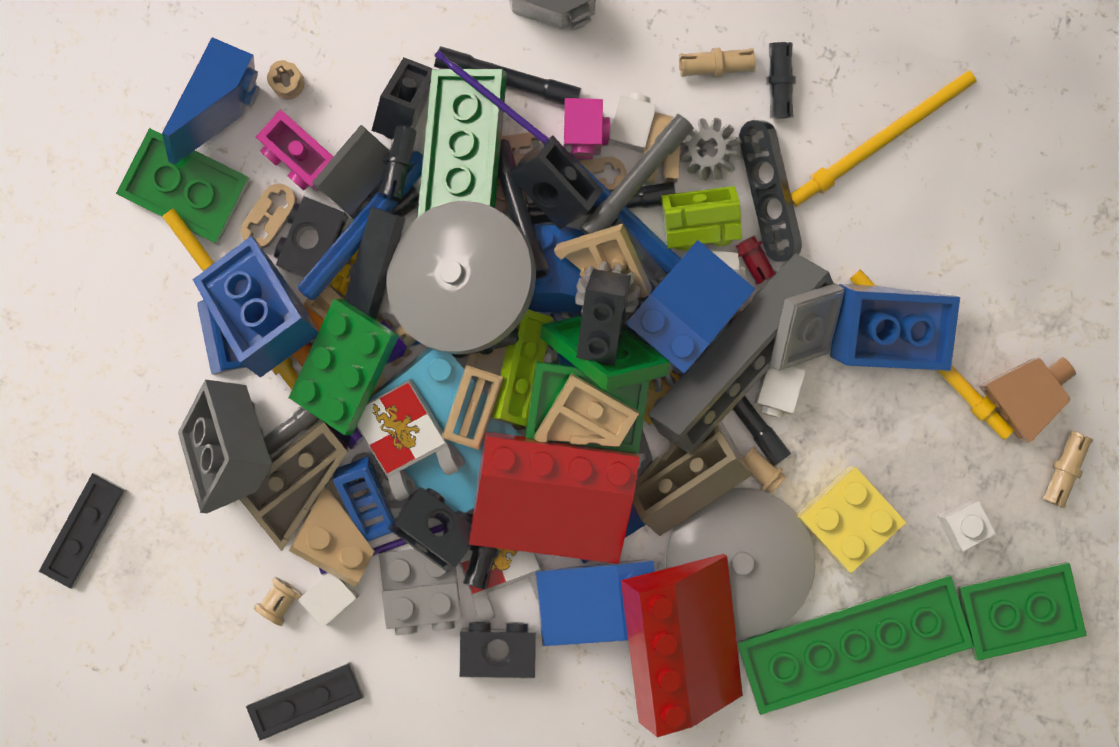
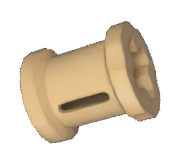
(274, 79)
(279, 588)

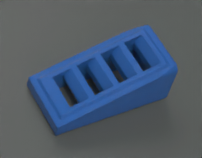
(355, 470)

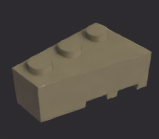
(295, 481)
(686, 483)

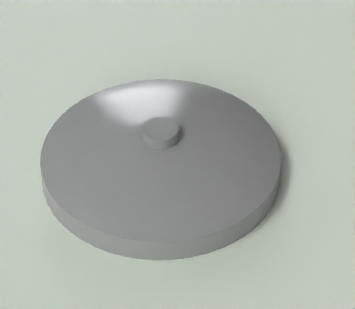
(461, 277)
(765, 550)

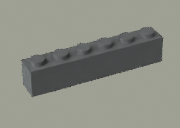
(733, 360)

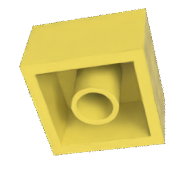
(850, 519)

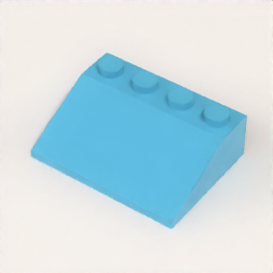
(438, 379)

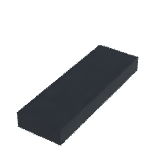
(373, 259)
(82, 530)
(305, 701)

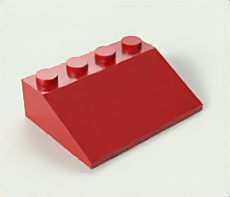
(553, 498)
(682, 644)

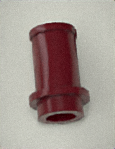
(755, 259)

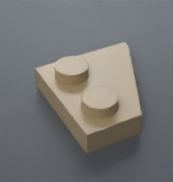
(605, 245)
(586, 416)
(332, 540)

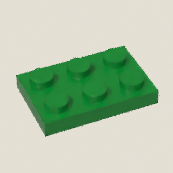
(196, 187)
(634, 362)
(343, 366)
(548, 383)
(1022, 611)

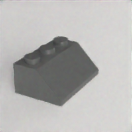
(223, 445)

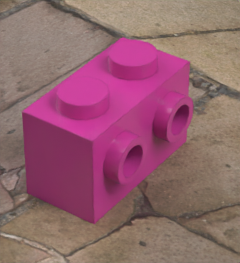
(585, 127)
(295, 148)

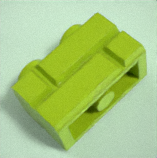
(702, 216)

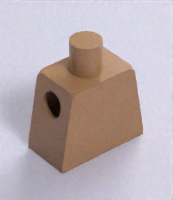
(1030, 395)

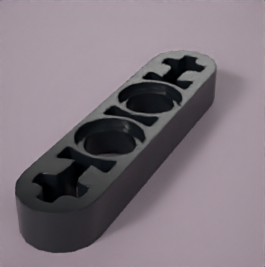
(764, 192)

